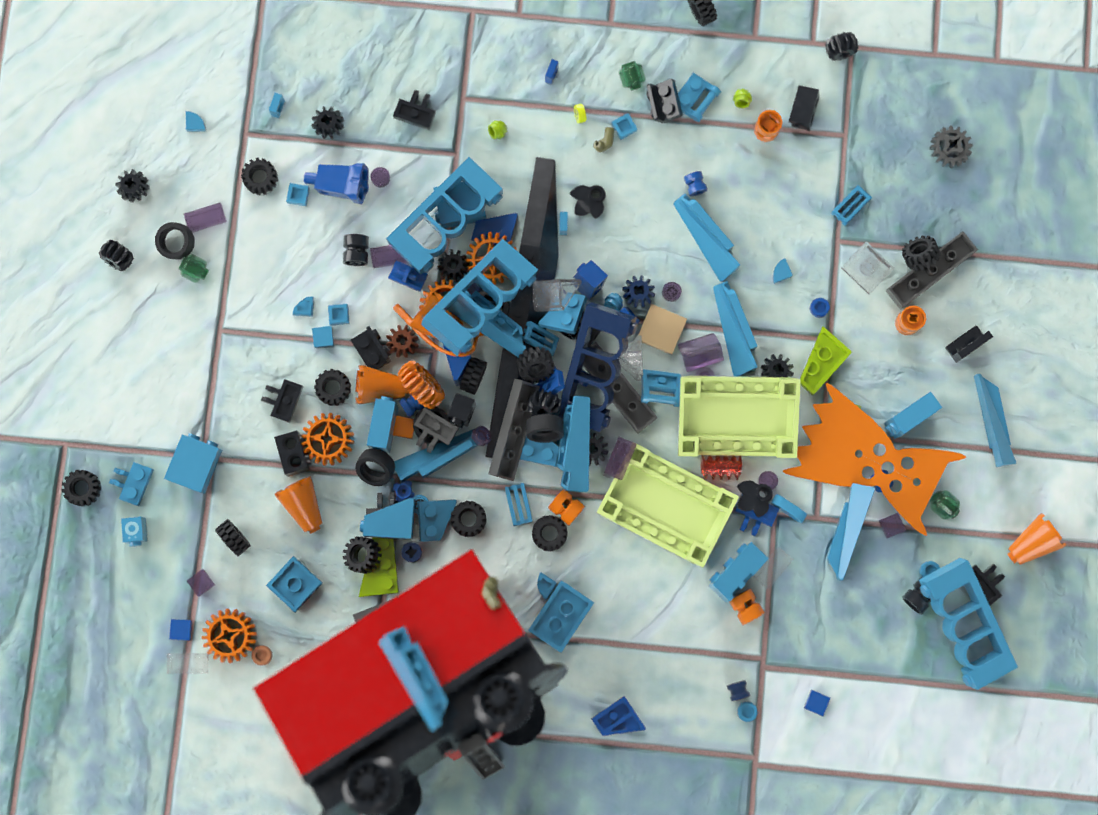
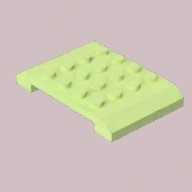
(738, 416)
(668, 506)

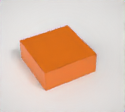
(403, 427)

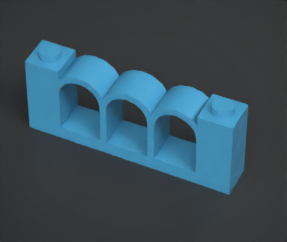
(478, 181)
(447, 329)
(990, 666)

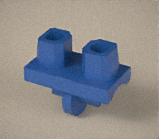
(407, 276)

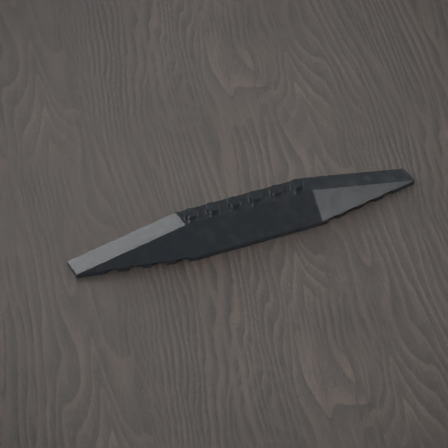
(540, 248)

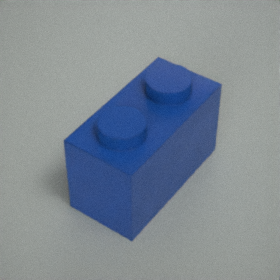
(592, 279)

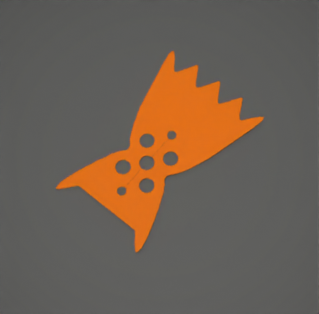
(850, 429)

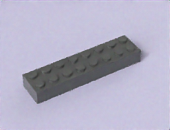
(918, 281)
(625, 396)
(512, 431)
(480, 756)

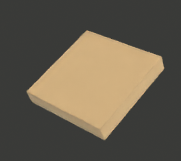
(662, 329)

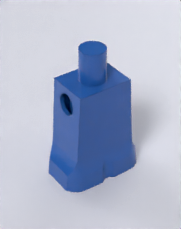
(341, 181)

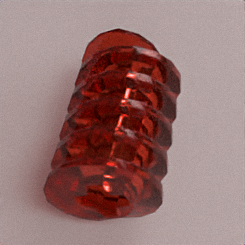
(720, 467)

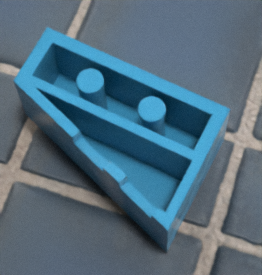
(737, 571)

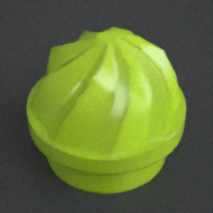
(742, 98)
(497, 129)

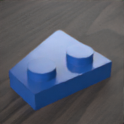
(502, 224)
(618, 719)

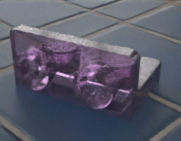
(620, 459)

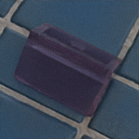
(701, 352)

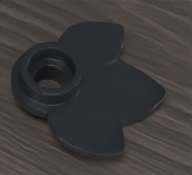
(586, 202)
(751, 498)

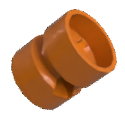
(769, 121)
(910, 320)
(571, 512)
(749, 613)

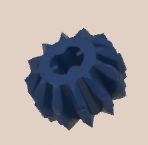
(638, 284)

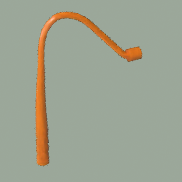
(407, 318)

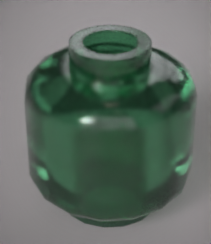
(632, 75)
(193, 268)
(945, 504)

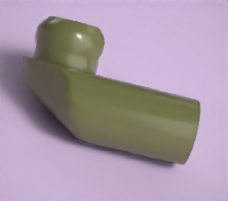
(605, 143)
(489, 592)

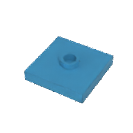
(294, 584)

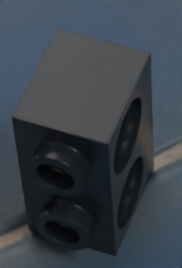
(461, 410)
(288, 455)

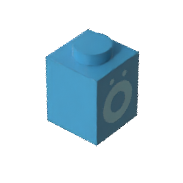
(134, 531)

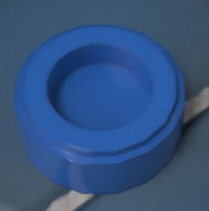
(819, 307)

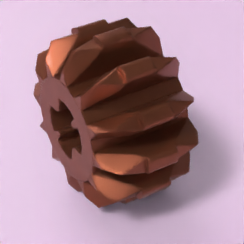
(396, 346)

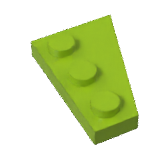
(823, 361)
(383, 578)

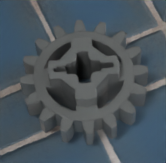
(944, 140)

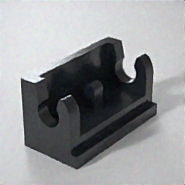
(804, 107)

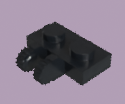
(413, 113)
(286, 400)
(988, 587)

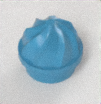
(614, 301)

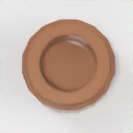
(262, 655)

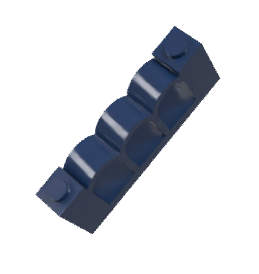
(609, 321)

